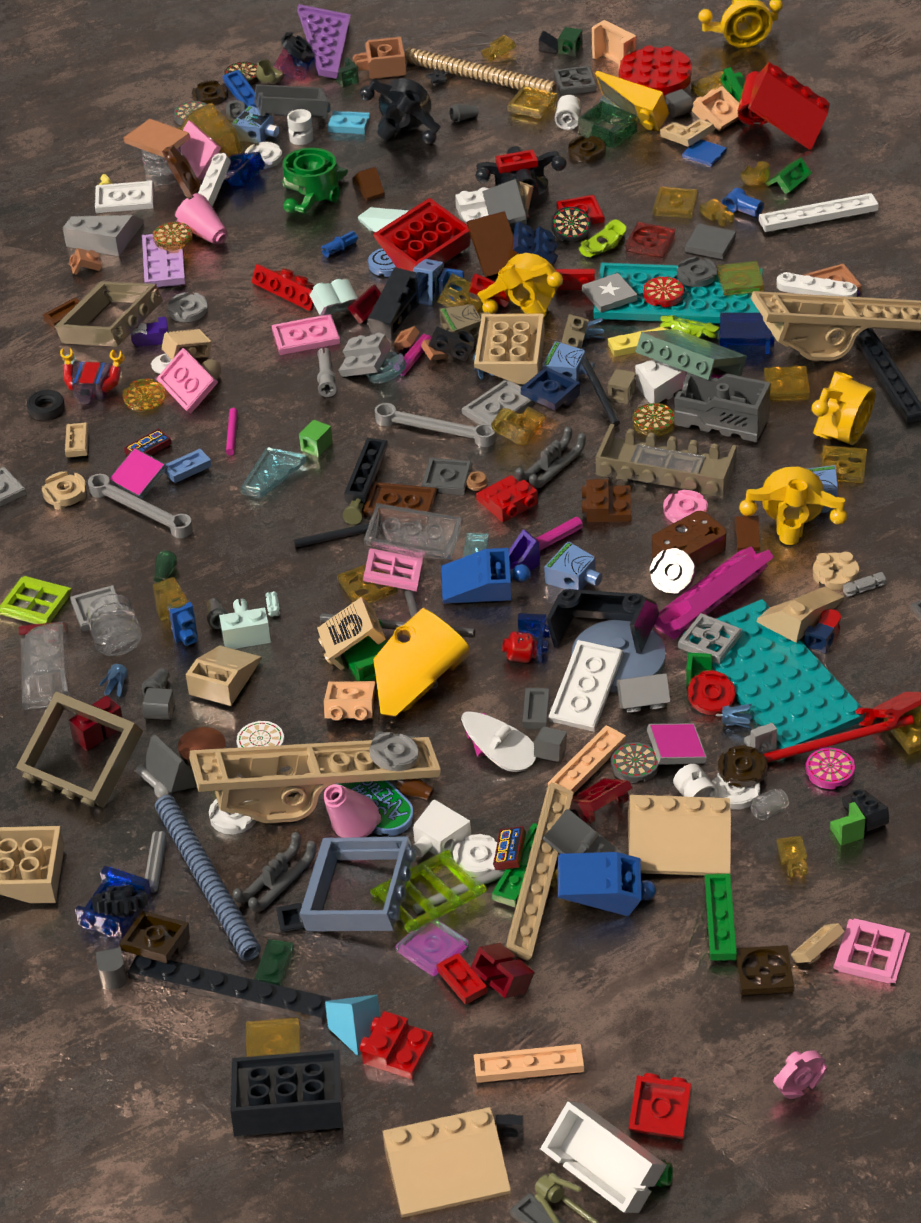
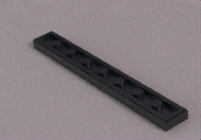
(889, 375)

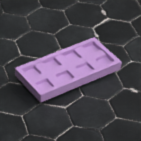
(162, 266)

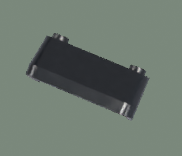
(603, 605)

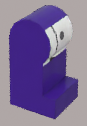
(150, 333)

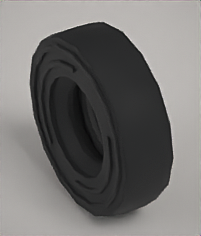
(45, 413)

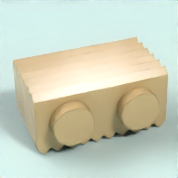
(193, 341)

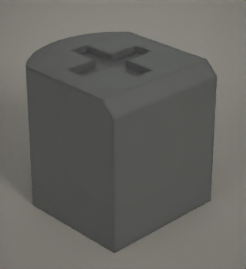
(679, 103)
(158, 704)
(550, 744)
(111, 968)

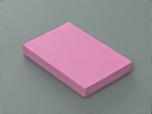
(199, 149)
(305, 334)
(187, 380)

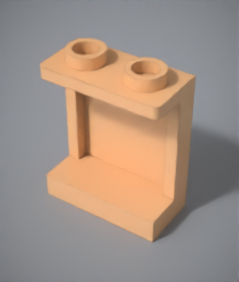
(611, 41)

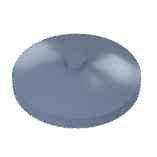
(618, 635)

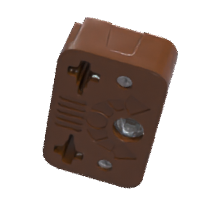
(695, 534)

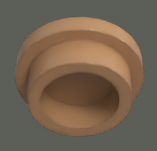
(477, 481)

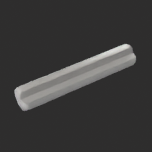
(155, 859)

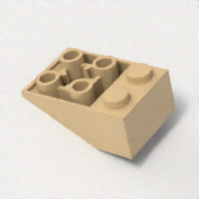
(221, 674)

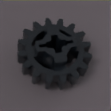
(120, 901)

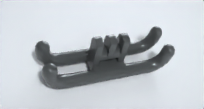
(552, 460)
(277, 875)

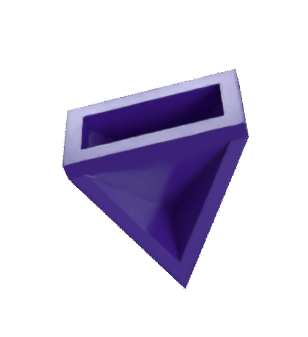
(525, 551)

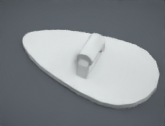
(500, 741)

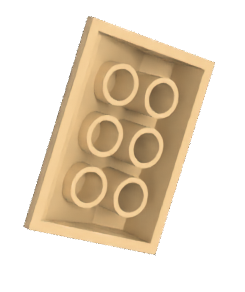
(511, 346)
(680, 834)
(446, 1162)

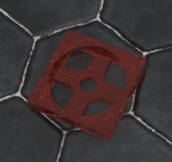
(657, 247)

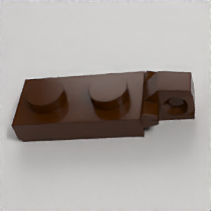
(182, 171)

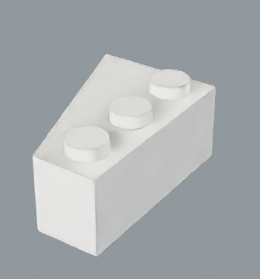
(658, 380)

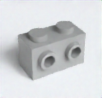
(643, 691)

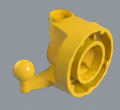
(743, 22)
(538, 288)
(846, 411)
(792, 499)

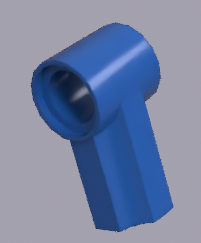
(741, 202)

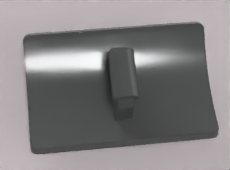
(575, 836)

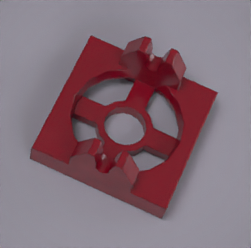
(598, 796)

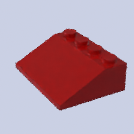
(788, 105)
(423, 234)

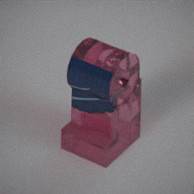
(291, 67)

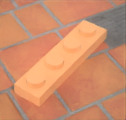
(589, 759)
(528, 1063)

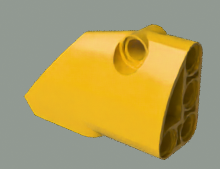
(410, 668)

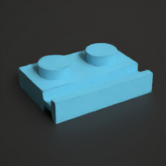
(348, 122)

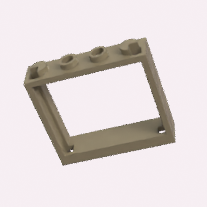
(73, 327)
(114, 767)

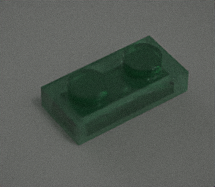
(274, 962)

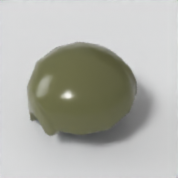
(267, 73)

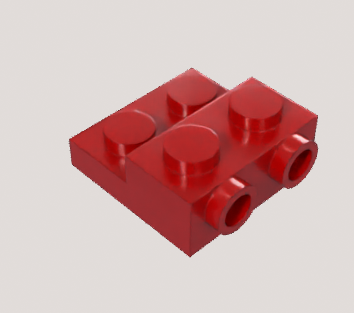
(508, 498)
(395, 1045)
(660, 1106)

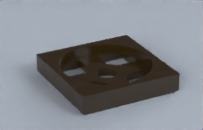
(762, 954)

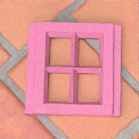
(391, 579)
(849, 944)

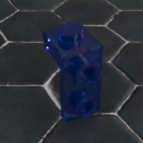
(537, 626)

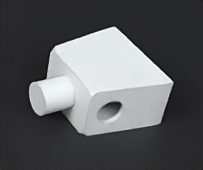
(439, 829)

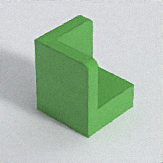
(315, 438)
(850, 827)

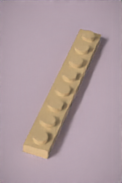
(537, 876)

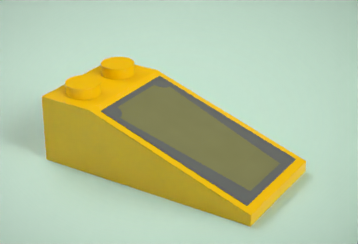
(634, 98)

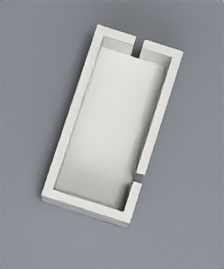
(604, 1157)

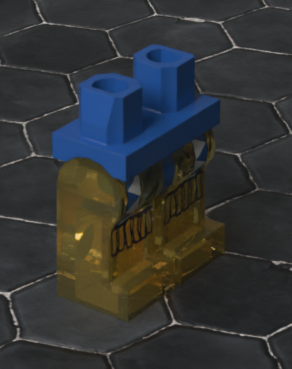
(173, 606)

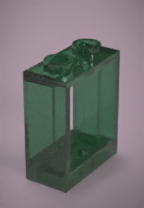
(624, 123)

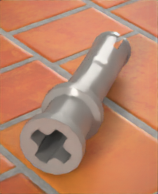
(326, 377)

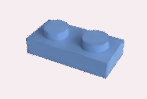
(187, 465)

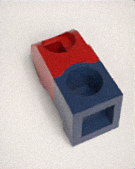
(824, 633)

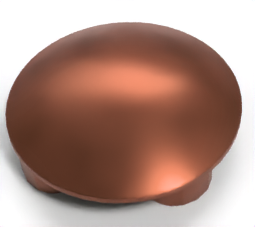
(200, 739)

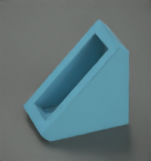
(352, 1019)

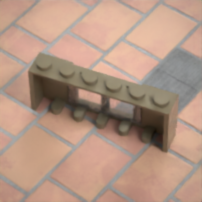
(665, 465)

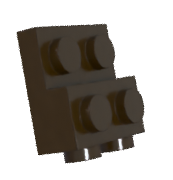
(155, 937)

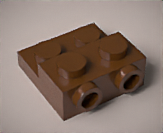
(606, 502)

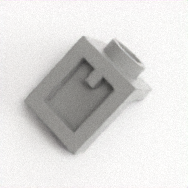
(763, 738)

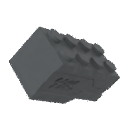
(724, 404)

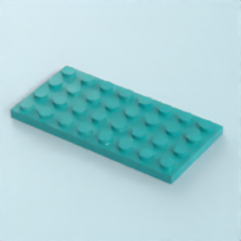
(697, 304)
(782, 681)

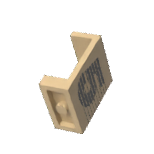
(348, 629)

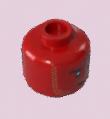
(520, 647)

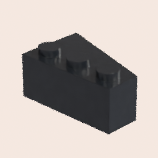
(395, 303)

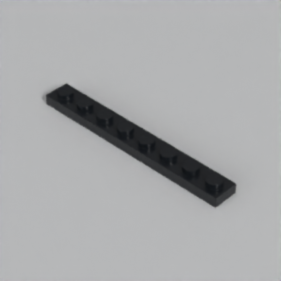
(230, 988)

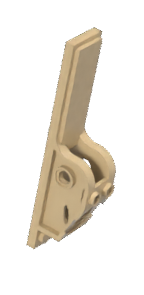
(800, 321)
(311, 771)

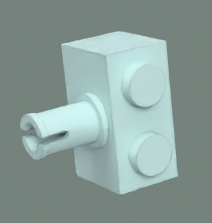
(244, 626)

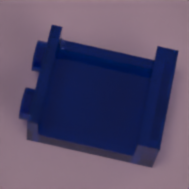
(744, 330)
(107, 924)

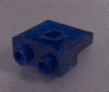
(244, 168)

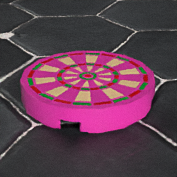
(830, 768)

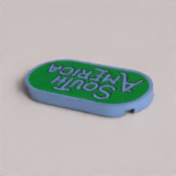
(392, 805)

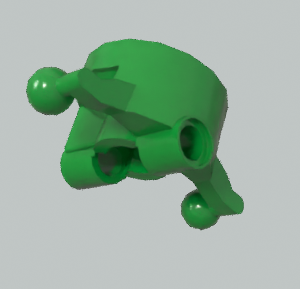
(313, 175)

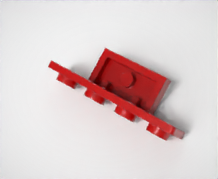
(285, 284)

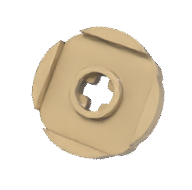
(74, 489)
(828, 562)

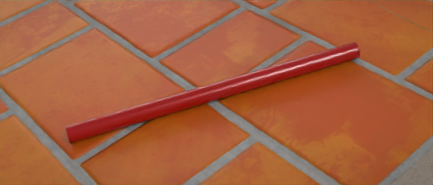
(835, 739)

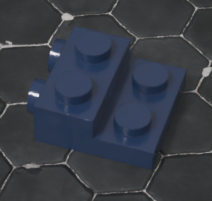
(536, 242)
(551, 389)

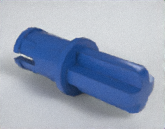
(339, 243)

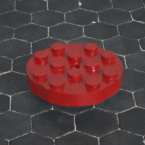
(657, 69)

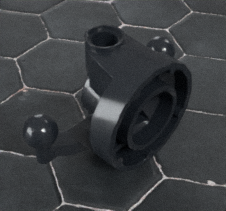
(412, 109)
(532, 176)

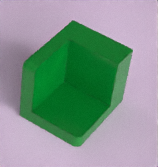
(696, 664)

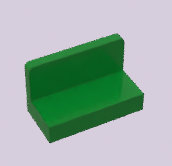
(733, 82)
(791, 175)

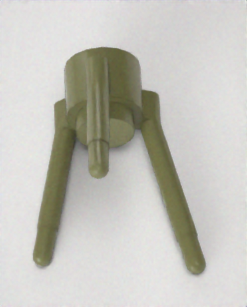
(550, 1189)

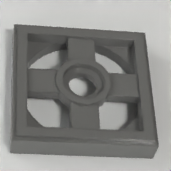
(582, 73)

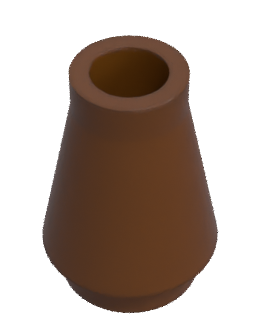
(415, 788)

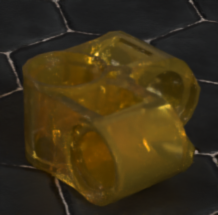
(517, 426)

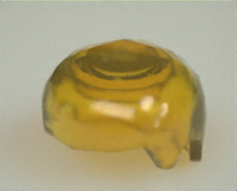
(756, 176)

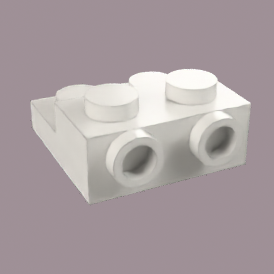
(471, 205)

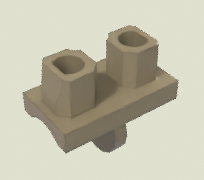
(574, 331)

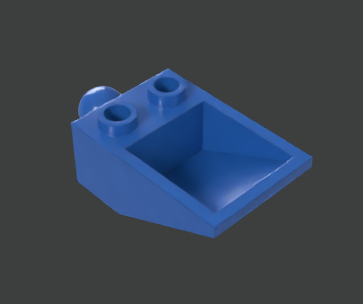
(481, 577)
(603, 881)

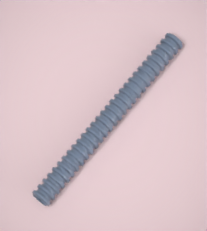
(208, 878)

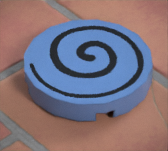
(380, 263)

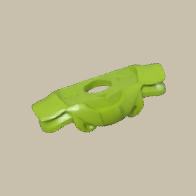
(612, 232)
(689, 326)

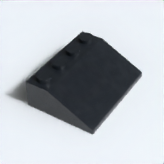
(286, 1093)

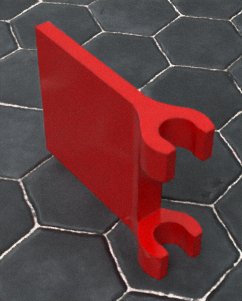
(891, 709)

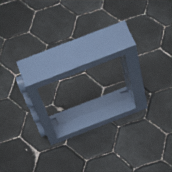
(357, 849)

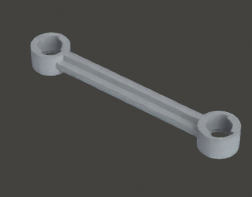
(387, 415)
(140, 505)

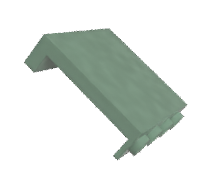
(689, 353)

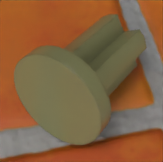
(353, 513)

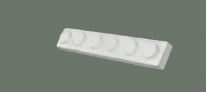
(818, 212)

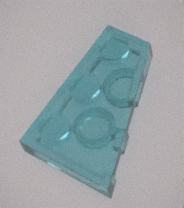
(270, 471)

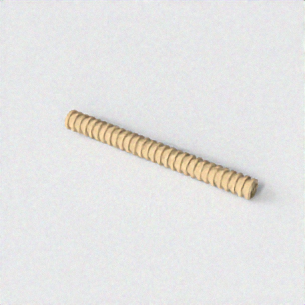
(476, 71)

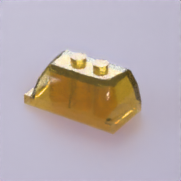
(217, 127)

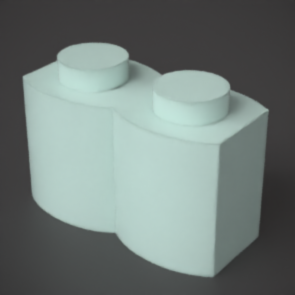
(333, 296)

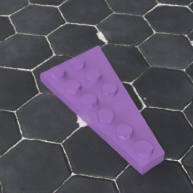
(327, 35)

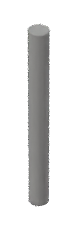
(459, 889)

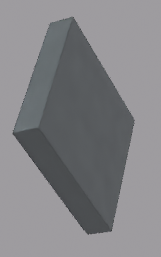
(506, 198)
(710, 241)
(447, 475)

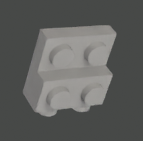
(364, 354)

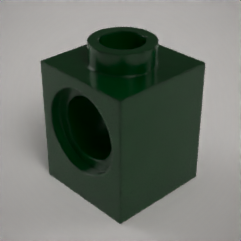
(570, 41)

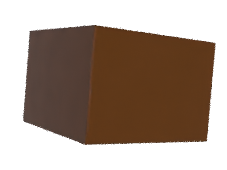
(369, 183)
(747, 532)

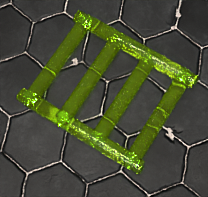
(433, 912)

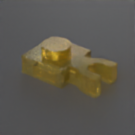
(498, 47)
(716, 210)
(793, 853)

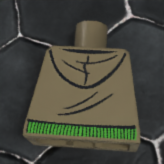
(461, 318)

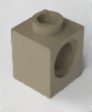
(622, 386)

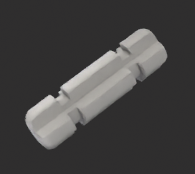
(864, 584)

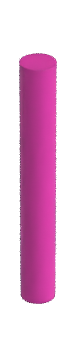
(231, 435)

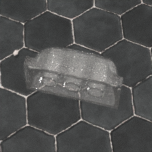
(413, 532)
(44, 665)

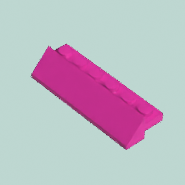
(711, 591)

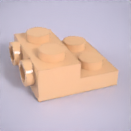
(717, 107)
(349, 700)

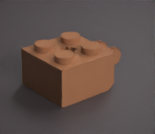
(382, 58)

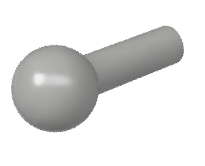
(159, 789)

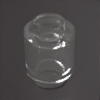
(769, 804)

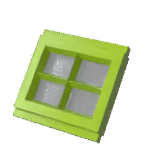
(34, 600)

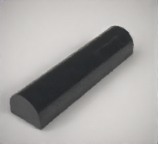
(365, 470)

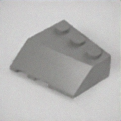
(101, 233)

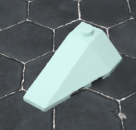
(378, 218)

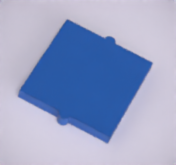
(704, 152)

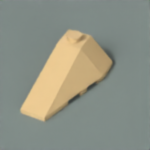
(795, 615)

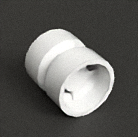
(568, 112)
(300, 127)
(693, 782)

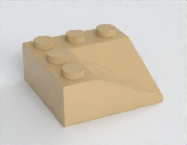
(31, 862)

